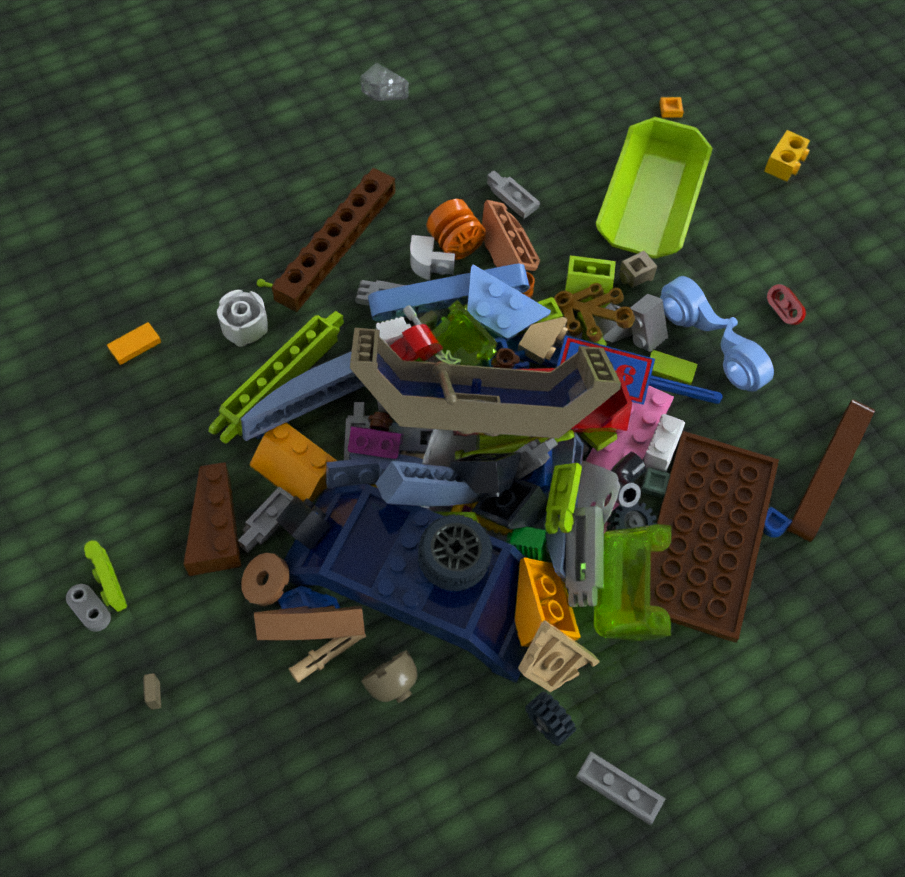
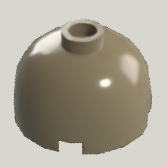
(392, 679)

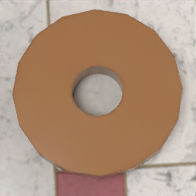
(253, 579)

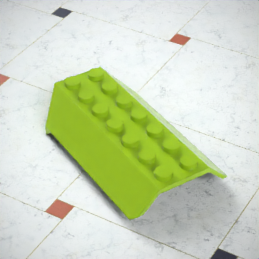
(654, 187)

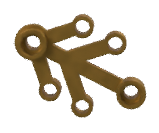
(568, 302)

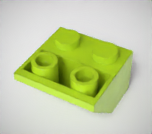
(586, 271)

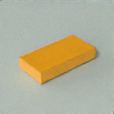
(134, 343)

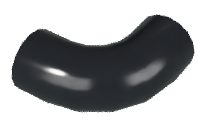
(628, 470)

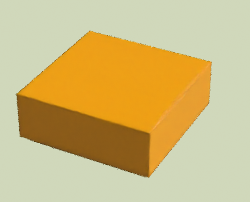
(671, 107)

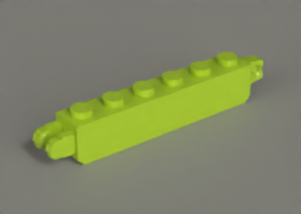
(287, 363)

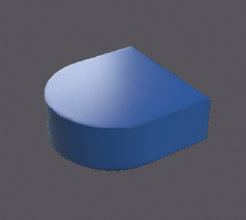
(775, 523)

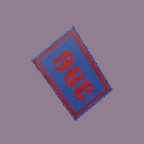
(634, 367)

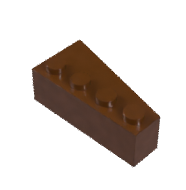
(213, 528)

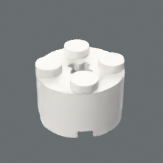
(242, 317)

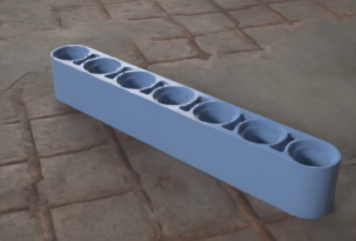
(438, 293)

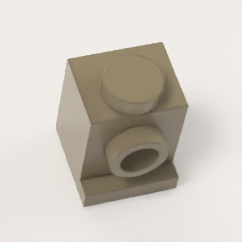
(637, 269)

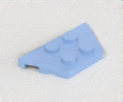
(501, 306)

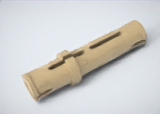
(301, 670)

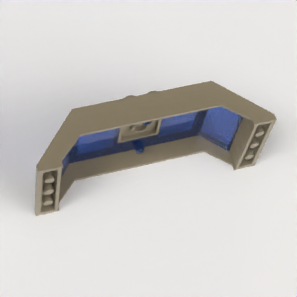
(487, 397)

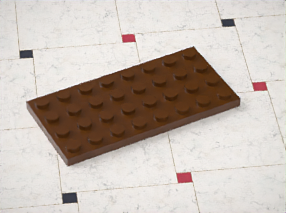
(717, 521)

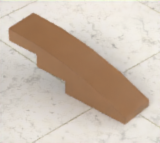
(309, 624)

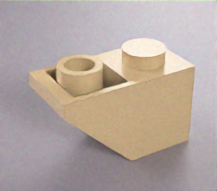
(541, 337)

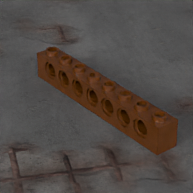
(333, 240)

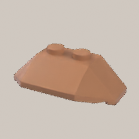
(507, 238)

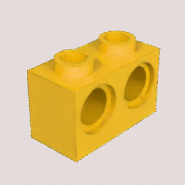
(787, 155)

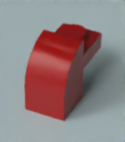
(417, 343)

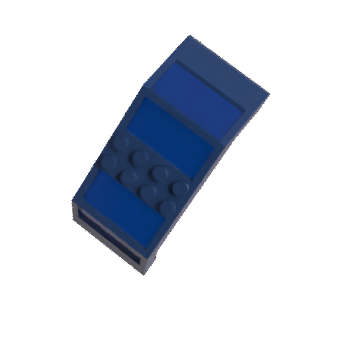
(374, 561)

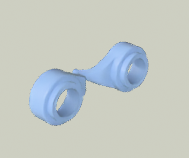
(744, 360)

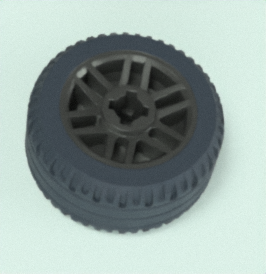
(472, 551)

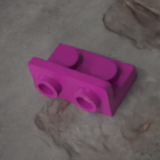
(374, 442)

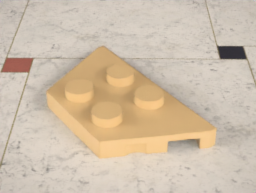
(554, 658)

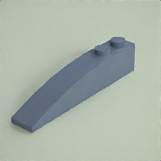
(301, 396)
(564, 453)
(424, 485)

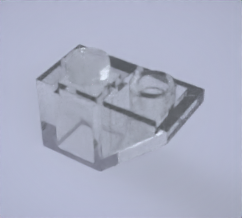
(383, 84)

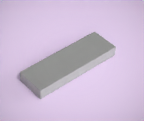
(620, 788)

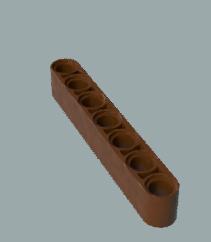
(831, 471)

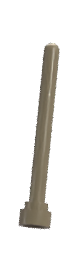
(442, 373)

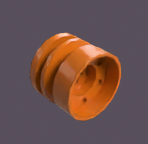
(456, 228)

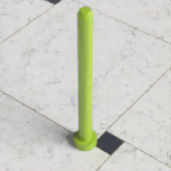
(511, 446)

